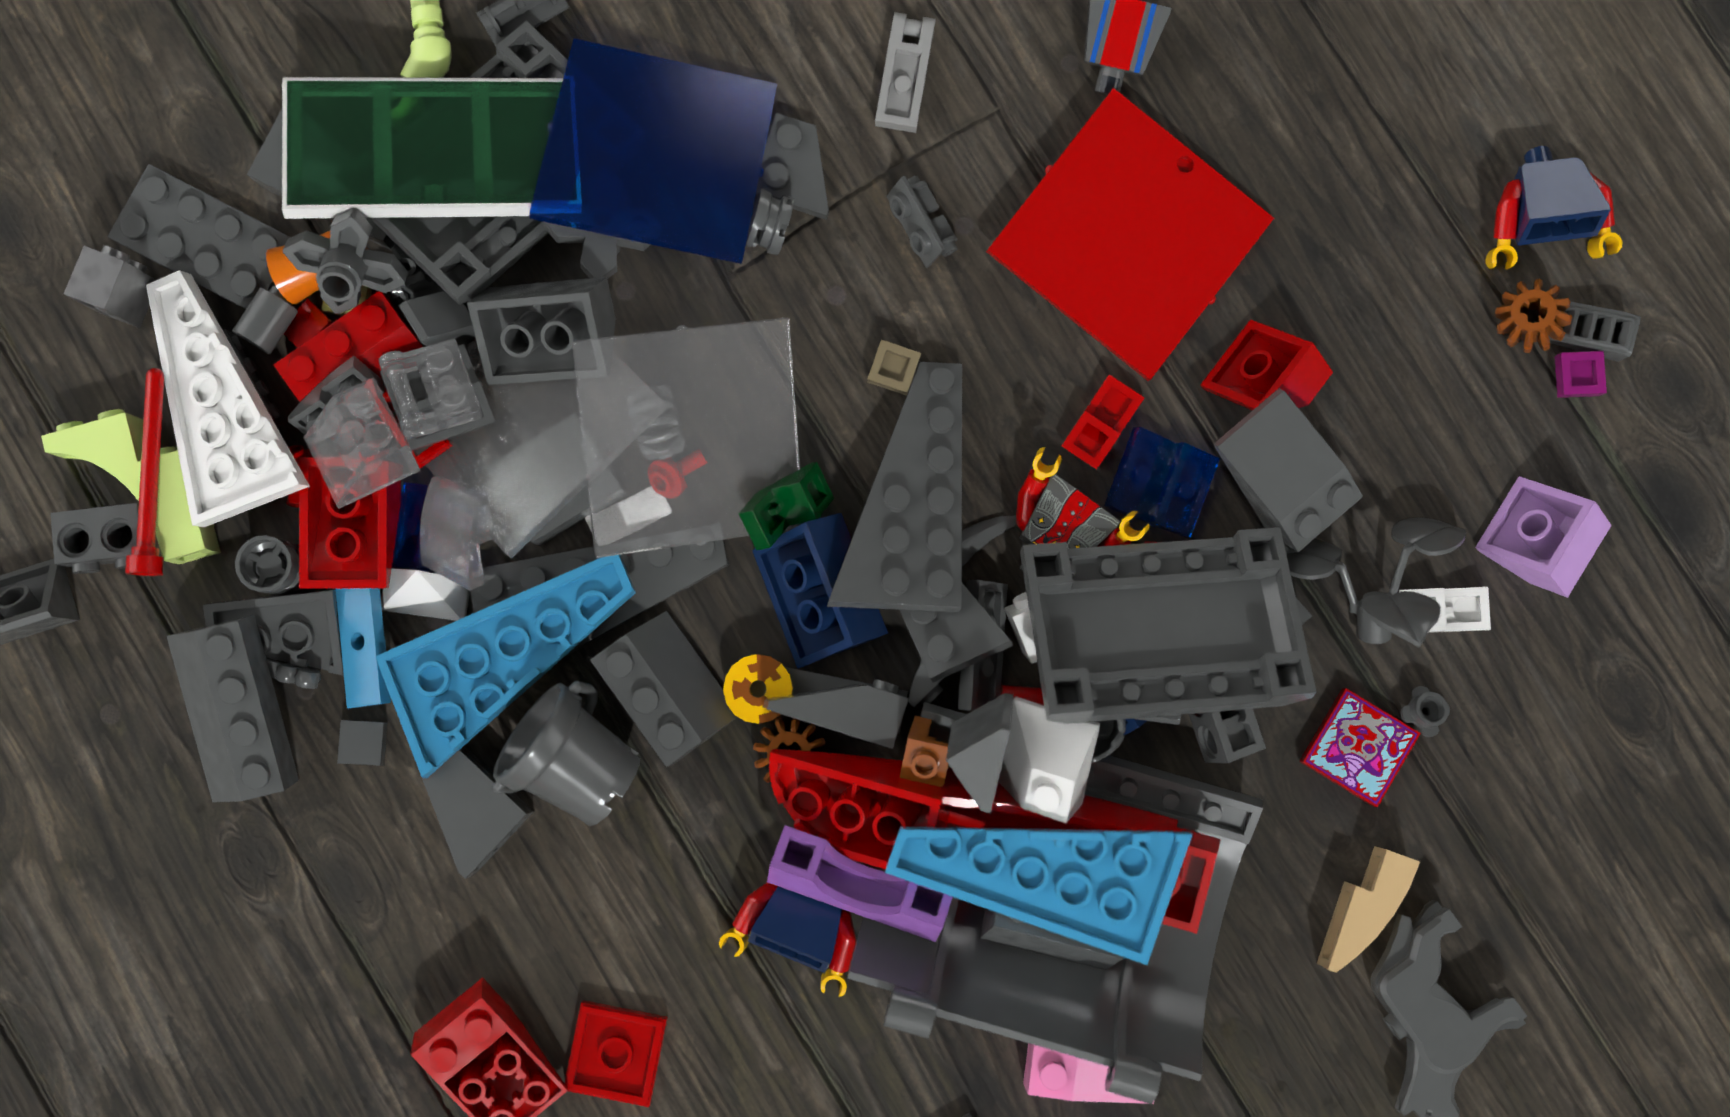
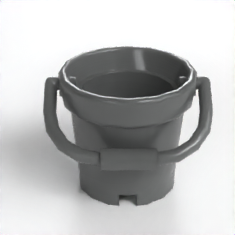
(566, 755)

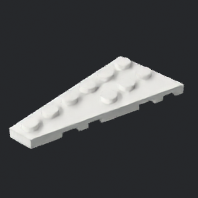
(221, 427)

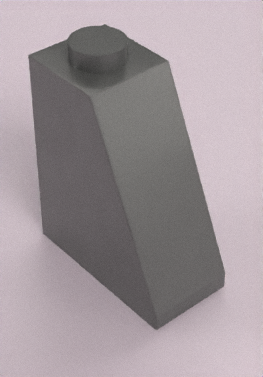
(471, 813)

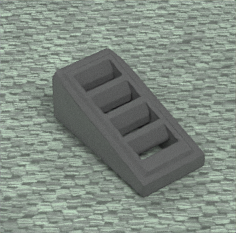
(1625, 336)

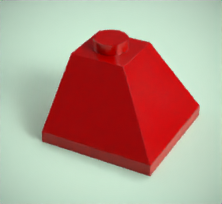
(1264, 361)

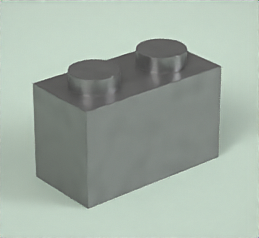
(111, 284)

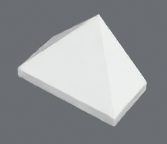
(424, 595)

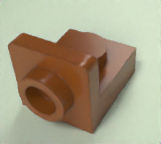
(924, 756)

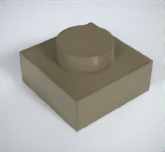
(894, 367)

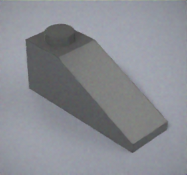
(854, 710)

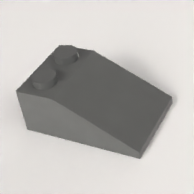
(1287, 471)

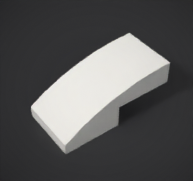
(1460, 608)

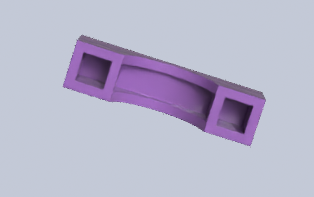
(822, 873)

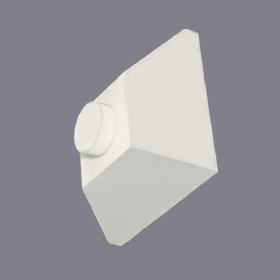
(1047, 761)

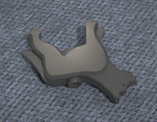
(1436, 1027)

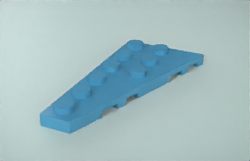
(475, 667)
(1075, 883)

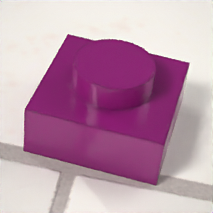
(1580, 374)

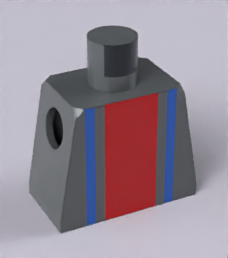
(1122, 38)

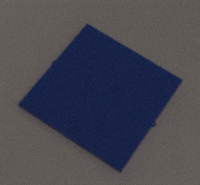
(654, 151)

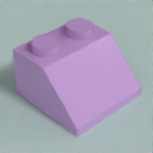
(1544, 535)

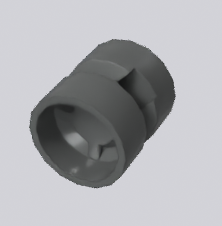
(269, 565)

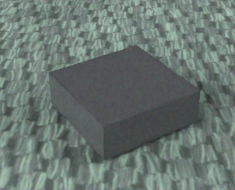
(362, 742)

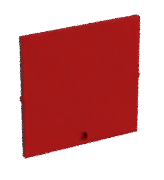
(1130, 234)

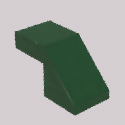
(786, 502)

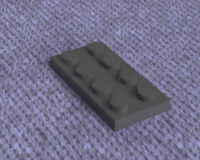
(198, 236)

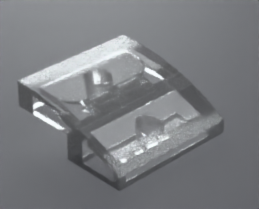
(451, 530)

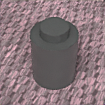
(265, 319)

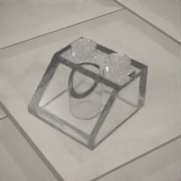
(359, 444)

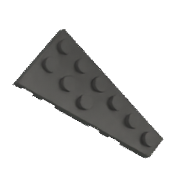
(653, 573)

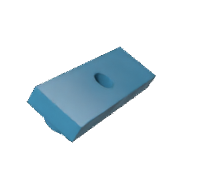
(361, 641)

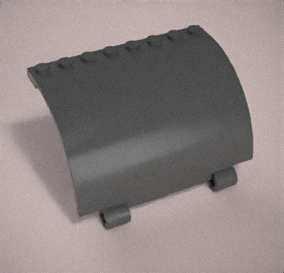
(1121, 1017)

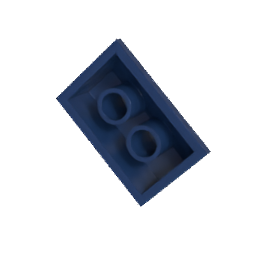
(800, 579)

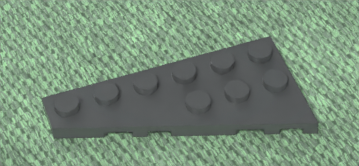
(911, 525)

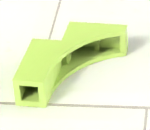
(116, 446)

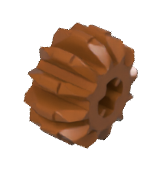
(1550, 317)
(787, 738)

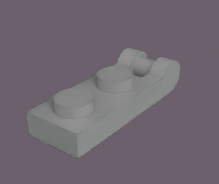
(904, 73)

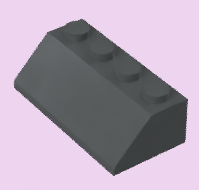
(233, 710)

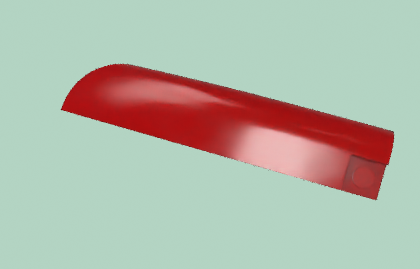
(863, 804)

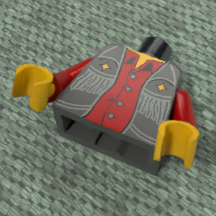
(1060, 513)

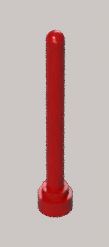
(145, 556)

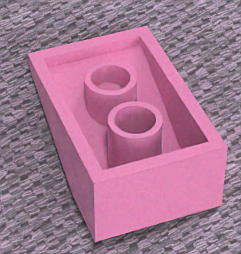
(1066, 1077)

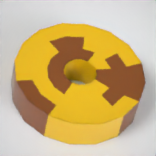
(739, 681)

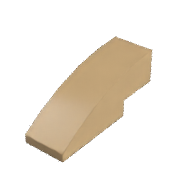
(1366, 909)

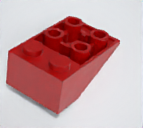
(486, 1057)

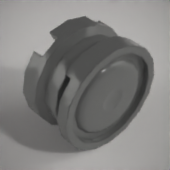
(769, 221)

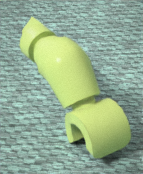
(430, 49)

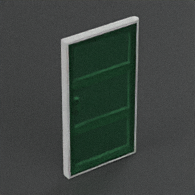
(413, 145)

